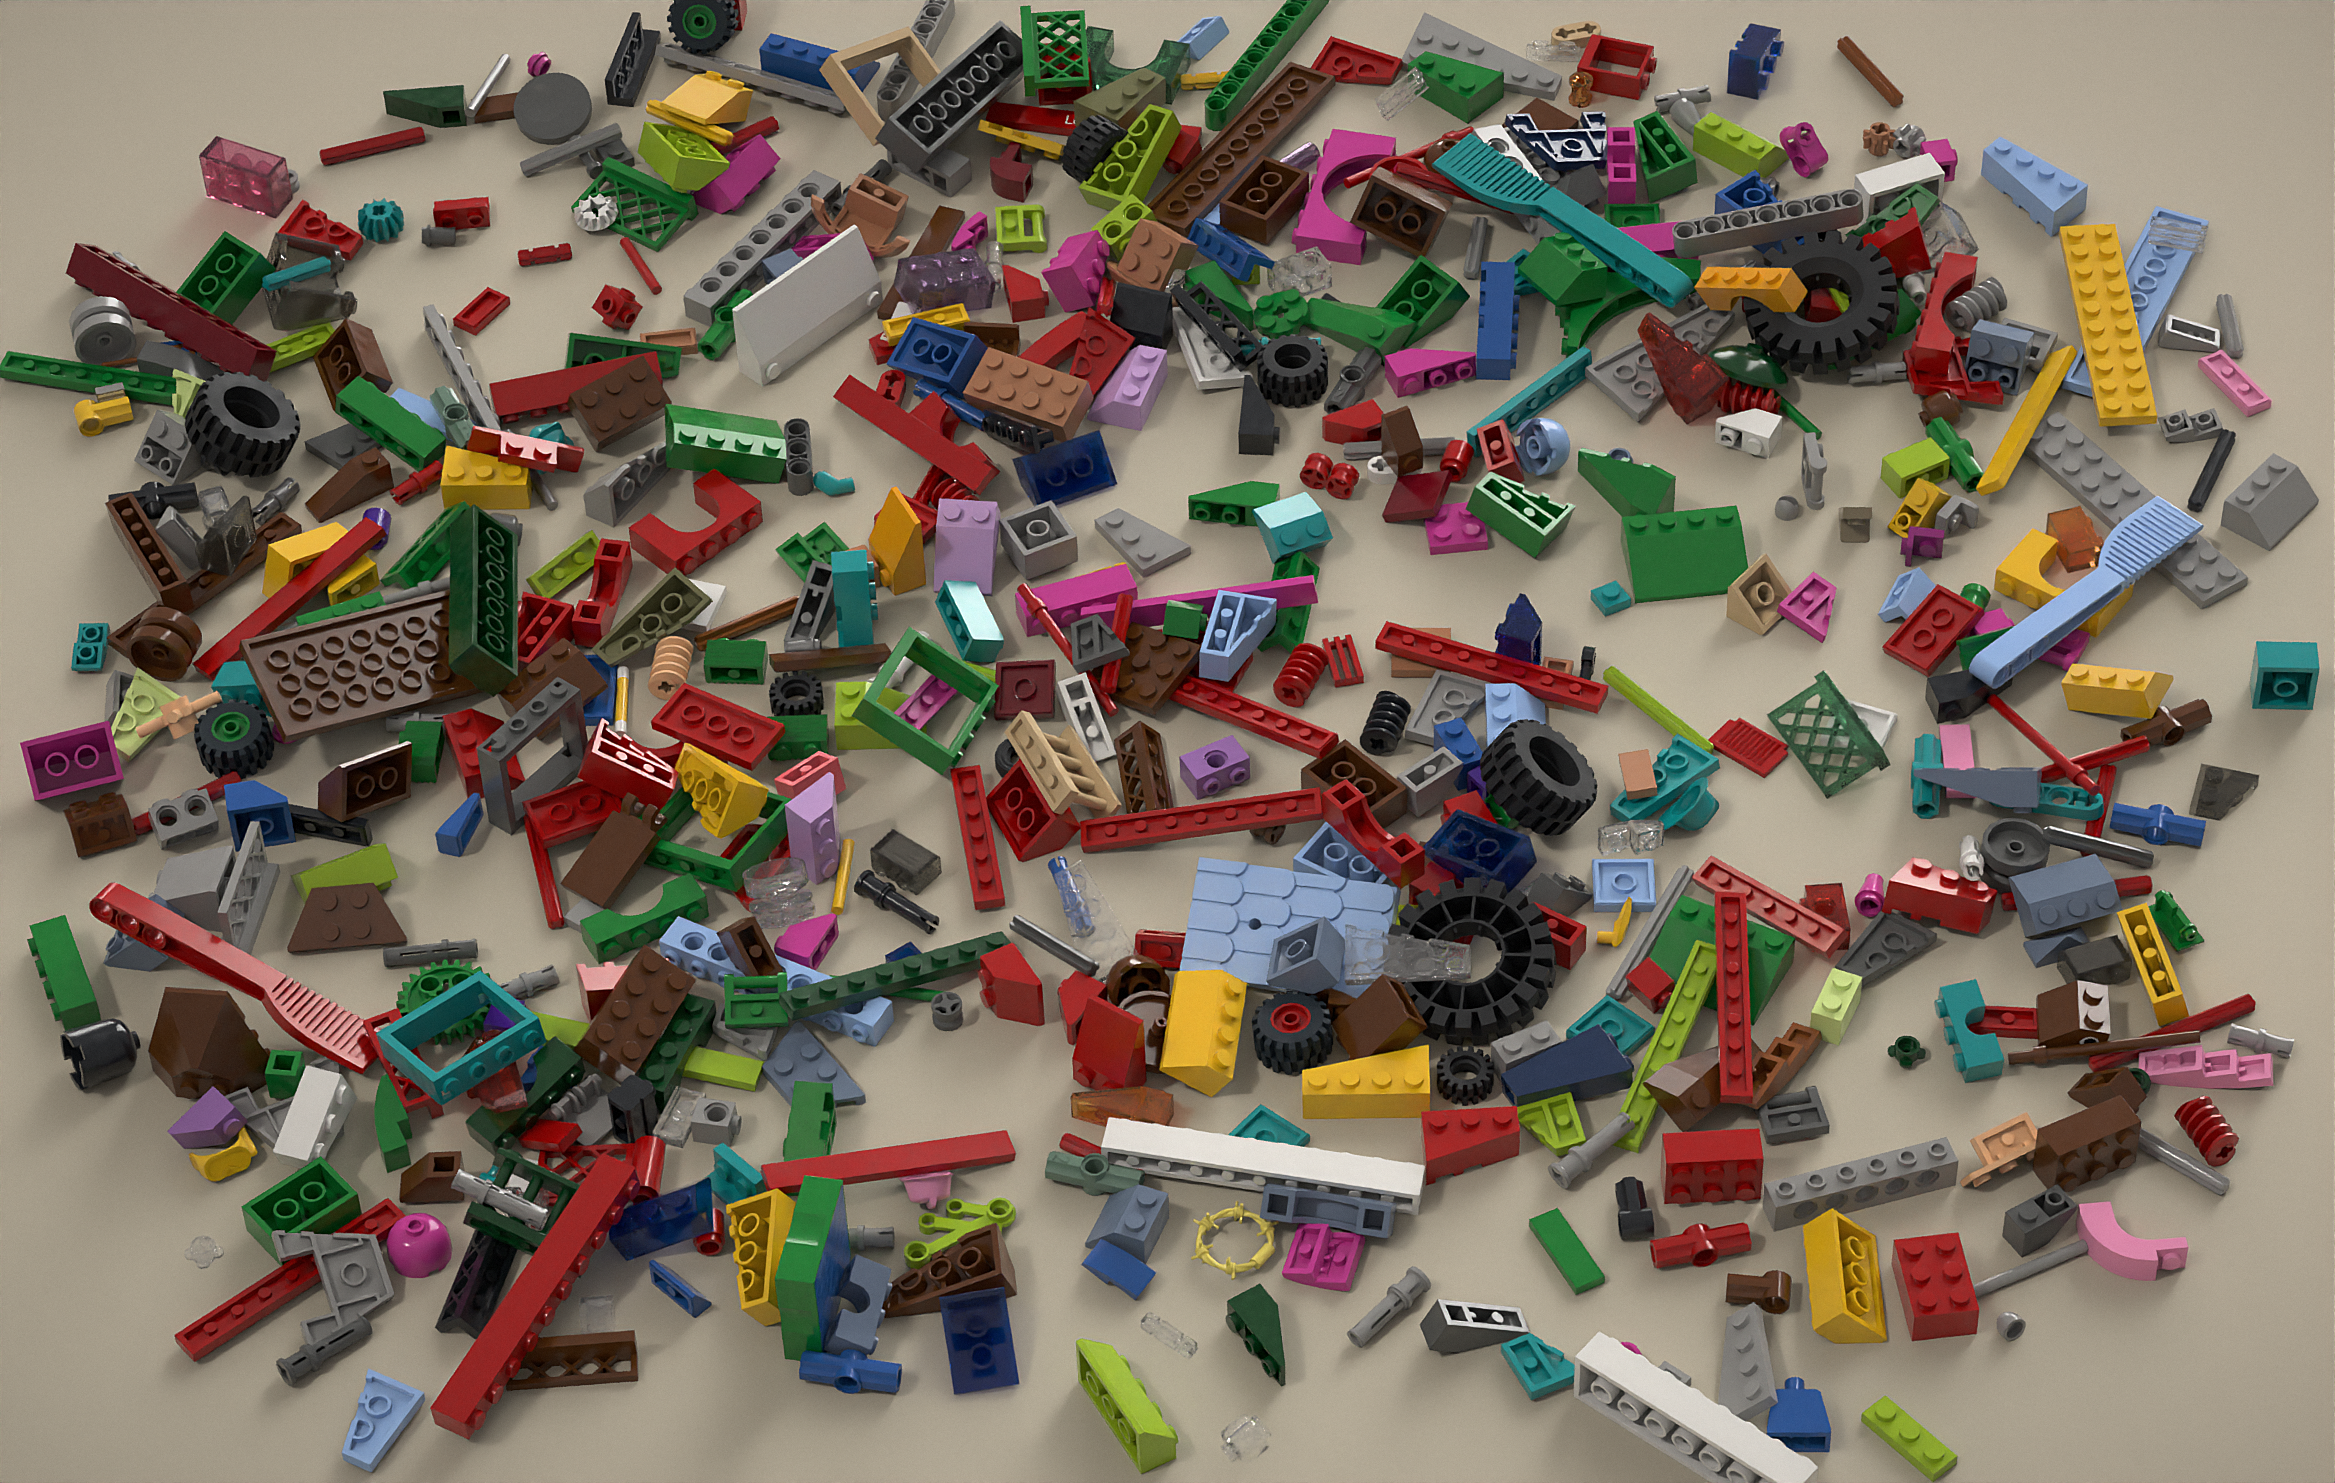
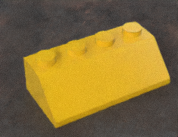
(1203, 1029)
(1844, 1280)

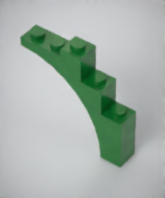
(1584, 318)

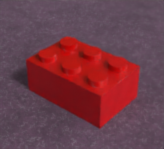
(1711, 1166)
(1935, 1286)

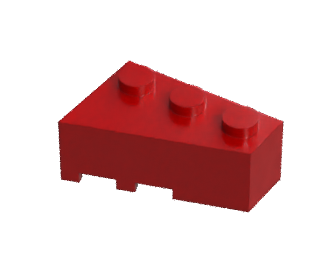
(1902, 244)
(622, 768)
(1940, 895)
(1467, 1138)

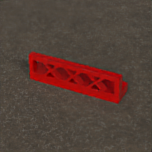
(1161, 946)
(435, 1109)

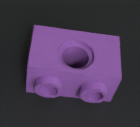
(1214, 767)

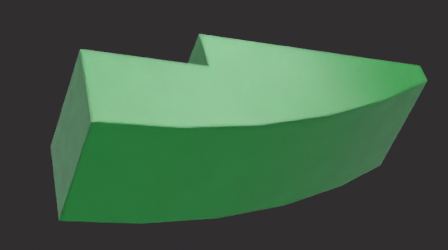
(391, 1126)

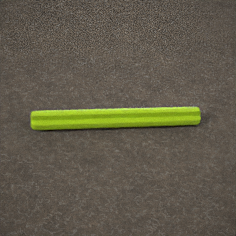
(1654, 708)

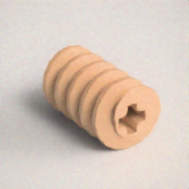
(670, 666)

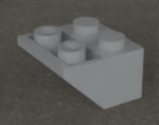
(168, 449)

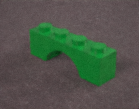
(614, 934)

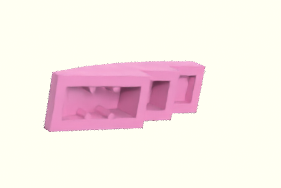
(2208, 1070)

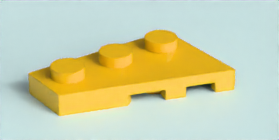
(1028, 142)

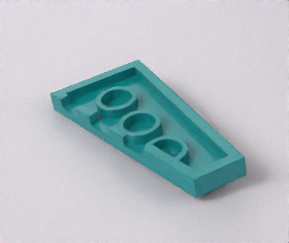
(1673, 773)

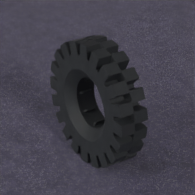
(1834, 265)
(1515, 983)

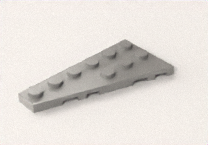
(1449, 41)
(1628, 372)

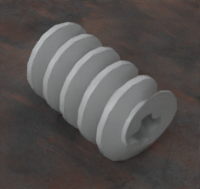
(1977, 304)

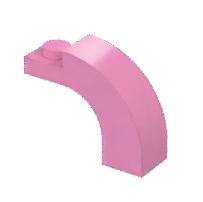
(2122, 1252)

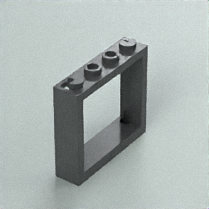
(554, 700)

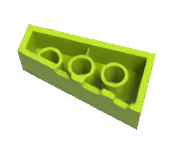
(1134, 160)

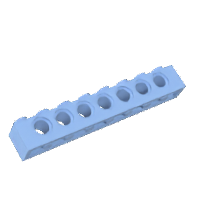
(703, 955)

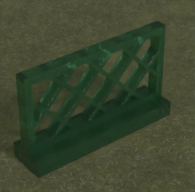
(1852, 728)

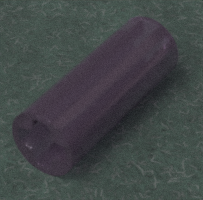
(1302, 156)

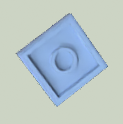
(1623, 878)

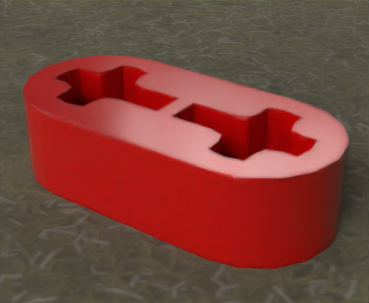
(898, 390)

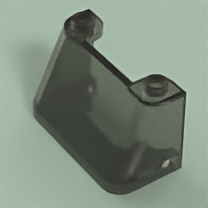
(311, 300)

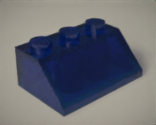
(1066, 470)
(664, 1220)

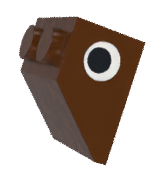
(2073, 1014)

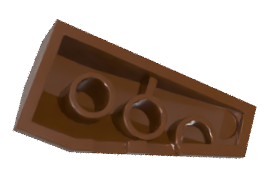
(1689, 1086)
(972, 1265)

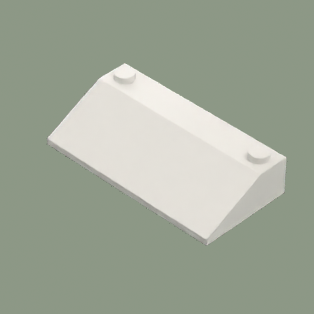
(805, 307)

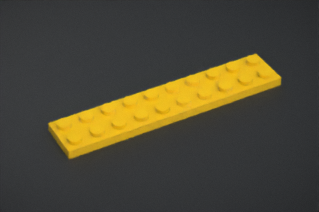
(2107, 325)

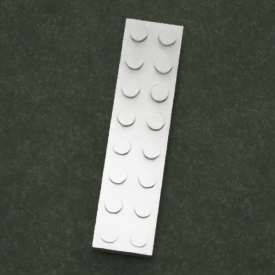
(1681, 1419)

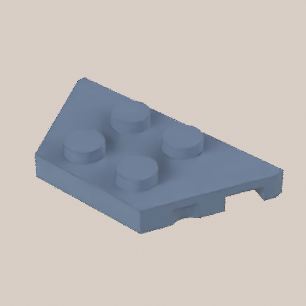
(805, 1059)

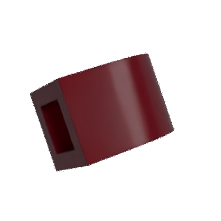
(1010, 176)

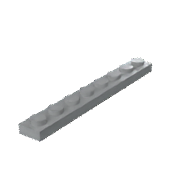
(748, 75)
(460, 373)

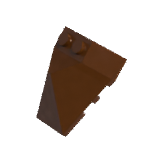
(205, 1044)

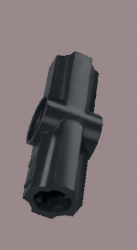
(156, 498)

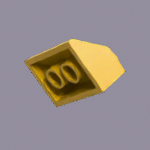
(2114, 690)

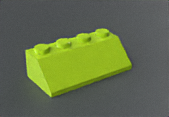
(680, 156)
(1125, 1405)

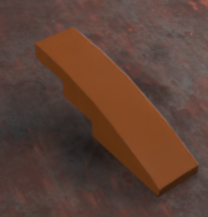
(1781, 1062)

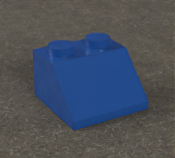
(258, 803)

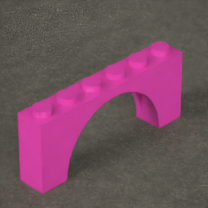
(1343, 156)

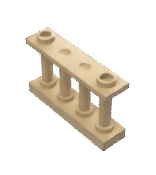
(1062, 768)

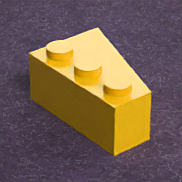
(484, 481)
(294, 554)

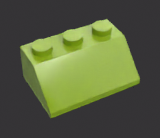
(1736, 147)
(359, 867)

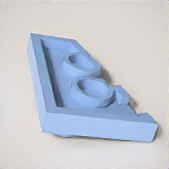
(381, 1416)

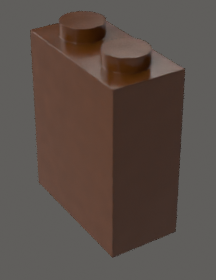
(1379, 1020)

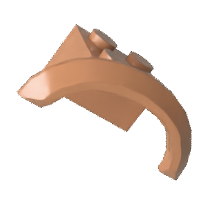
(874, 210)
(1152, 257)

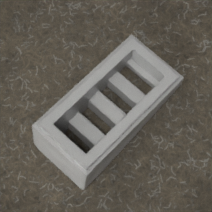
(2187, 335)

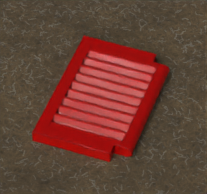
(1749, 746)

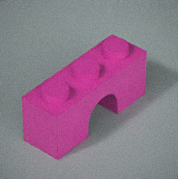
(1621, 165)

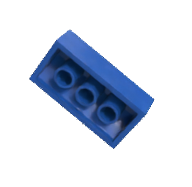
(803, 61)

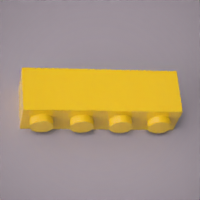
(2152, 964)

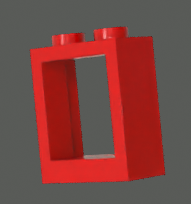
(1622, 53)

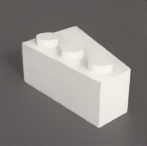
(314, 1117)

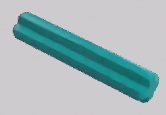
(296, 273)

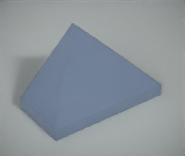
(2045, 949)

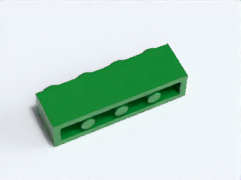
(390, 424)
(64, 973)

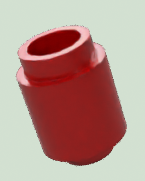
(1457, 459)
(712, 1242)

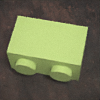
(1836, 1005)

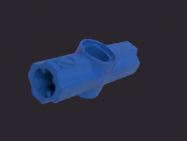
(2157, 824)
(850, 1371)

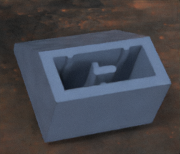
(1998, 354)
(131, 954)

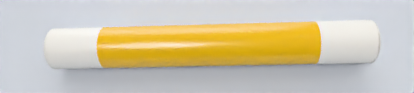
(621, 701)

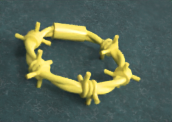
(1256, 1261)

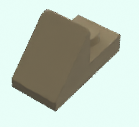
(1855, 524)

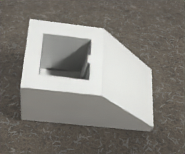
(1750, 431)

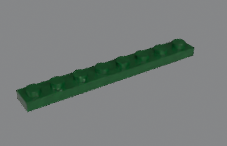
(889, 977)

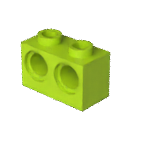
(1120, 224)

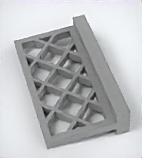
(248, 892)

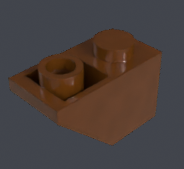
(432, 1178)

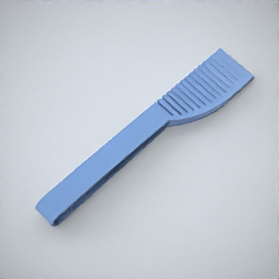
(2126, 555)

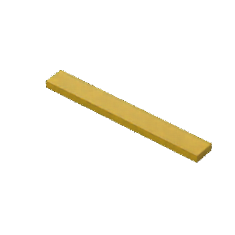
(2026, 421)

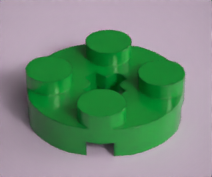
(1286, 302)

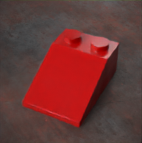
(1109, 1048)

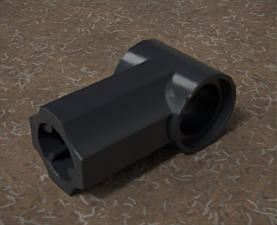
(1634, 1216)

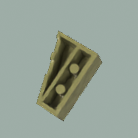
(1123, 99)

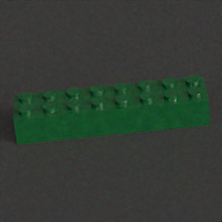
(483, 601)

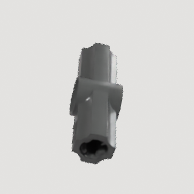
(1353, 381)

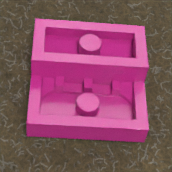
(1323, 1257)

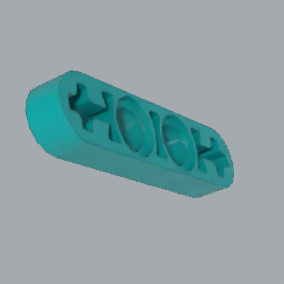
(2069, 810)

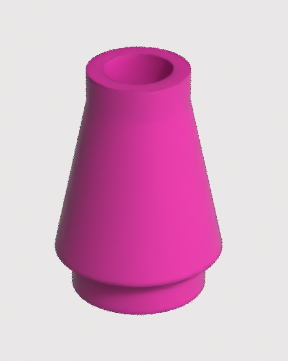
(1870, 896)

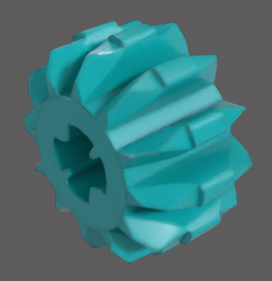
(380, 220)

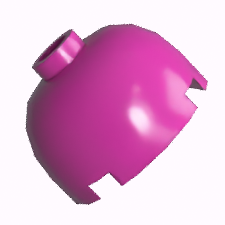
(418, 1245)

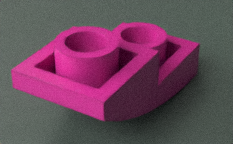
(971, 233)

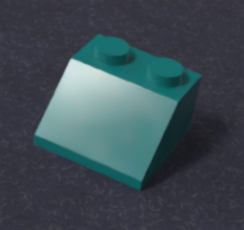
(1292, 526)

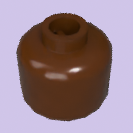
(1941, 405)

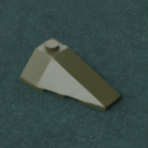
(660, 613)

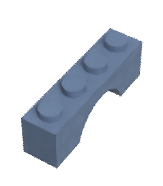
(1320, 1207)

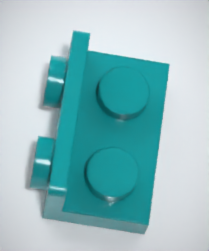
(734, 1177)

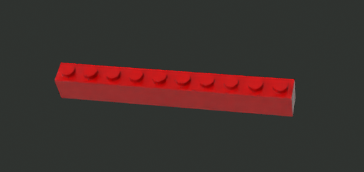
(535, 1296)

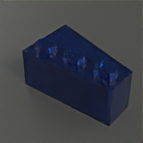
(1754, 61)

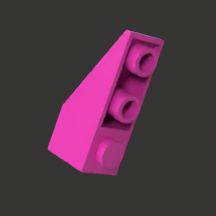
(1425, 369)

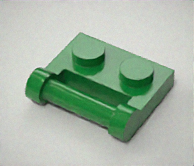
(754, 1009)

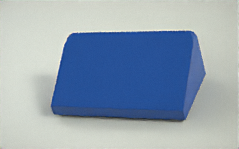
(678, 1289)

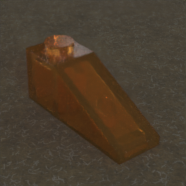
(1130, 1103)

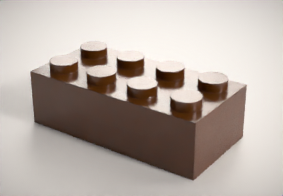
(634, 1015)

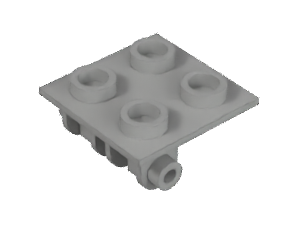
(586, 1107)

